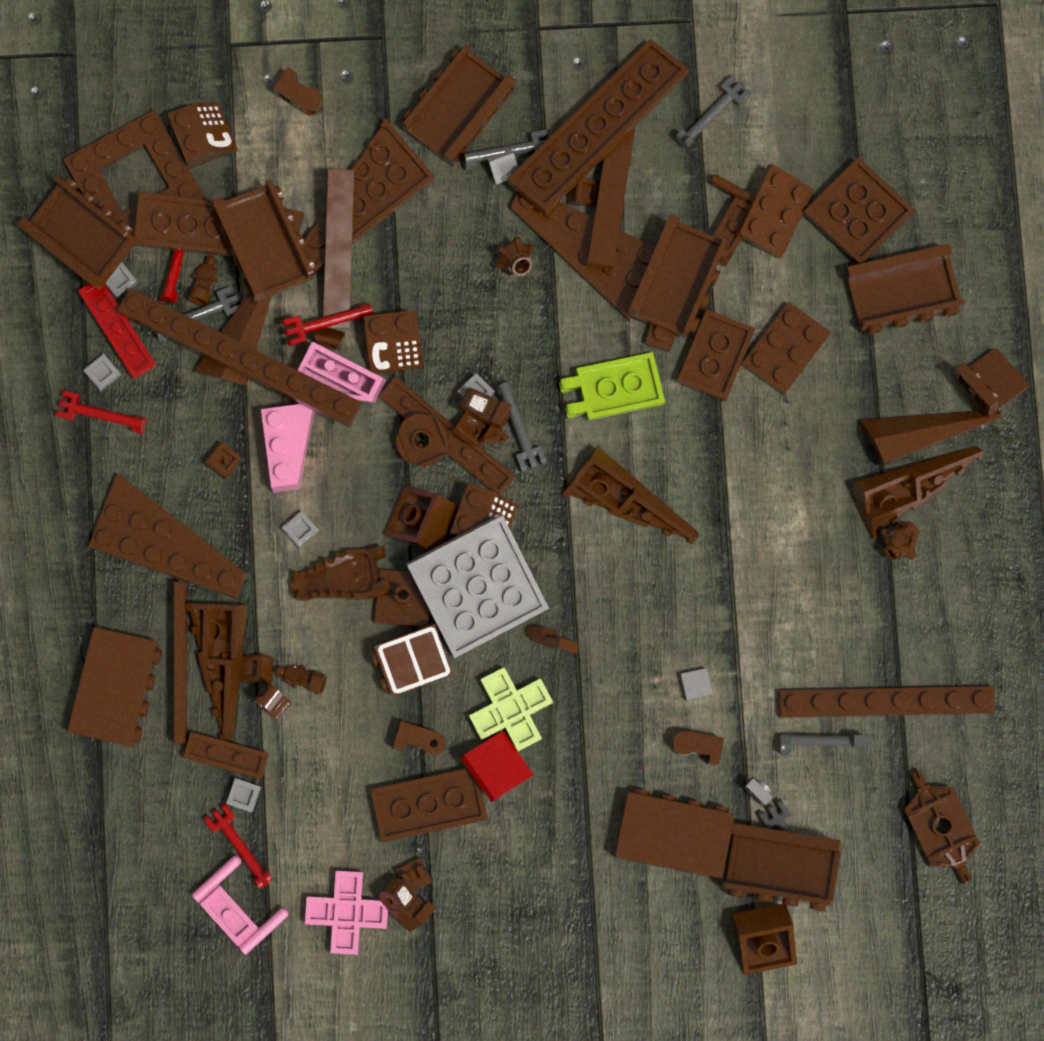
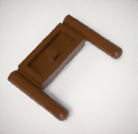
(734, 214)

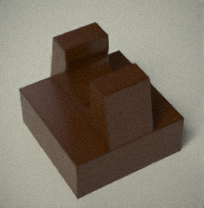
(414, 874)

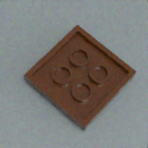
(859, 211)

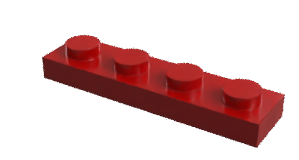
(118, 330)

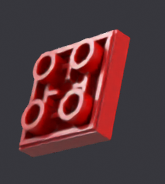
(497, 766)

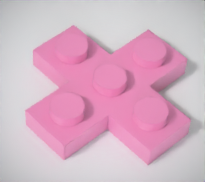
(346, 912)

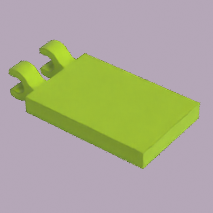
(615, 387)

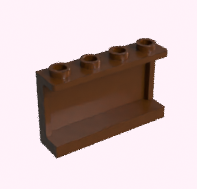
(457, 105)
(80, 232)
(263, 241)
(679, 278)
(904, 289)
(115, 687)
(675, 834)
(783, 867)

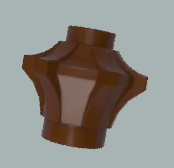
(515, 258)
(900, 541)

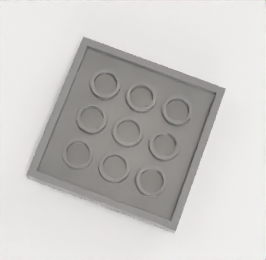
(477, 585)

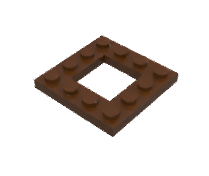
(143, 132)

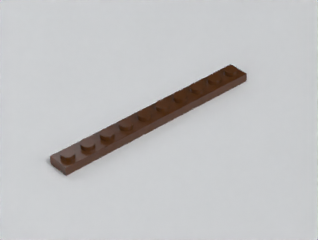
(240, 358)

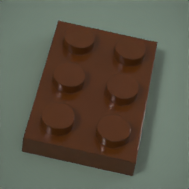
(774, 211)
(786, 348)
(716, 355)

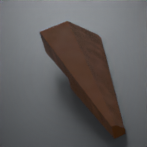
(244, 327)
(903, 436)
(612, 487)
(891, 494)
(220, 641)

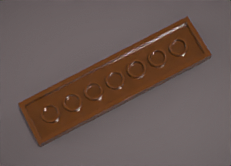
(598, 126)

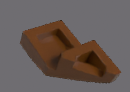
(476, 432)
(549, 638)

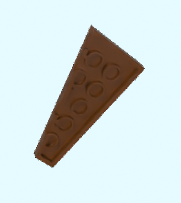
(383, 182)
(570, 236)
(149, 536)

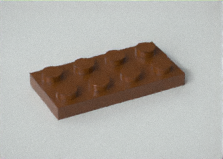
(178, 225)
(428, 805)

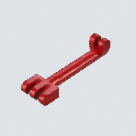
(168, 292)
(301, 329)
(73, 406)
(263, 877)

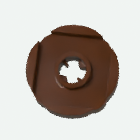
(417, 453)

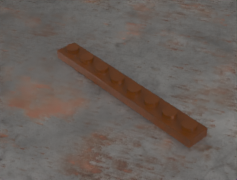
(886, 702)

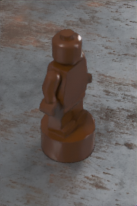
(205, 276)
(297, 676)

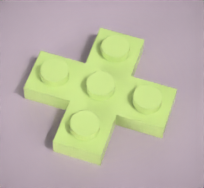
(511, 709)

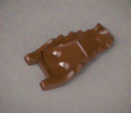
(345, 576)

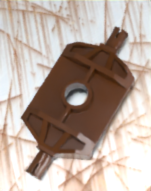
(924, 811)

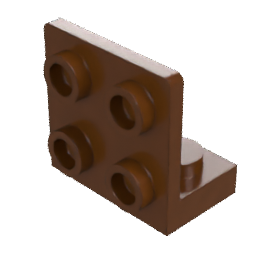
(991, 382)

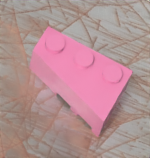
(341, 374)
(286, 440)

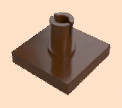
(401, 604)

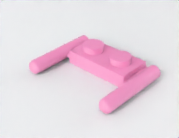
(229, 914)

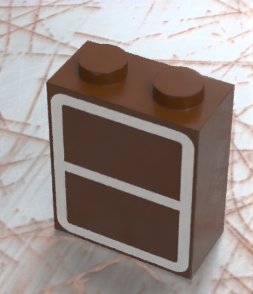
(411, 660)

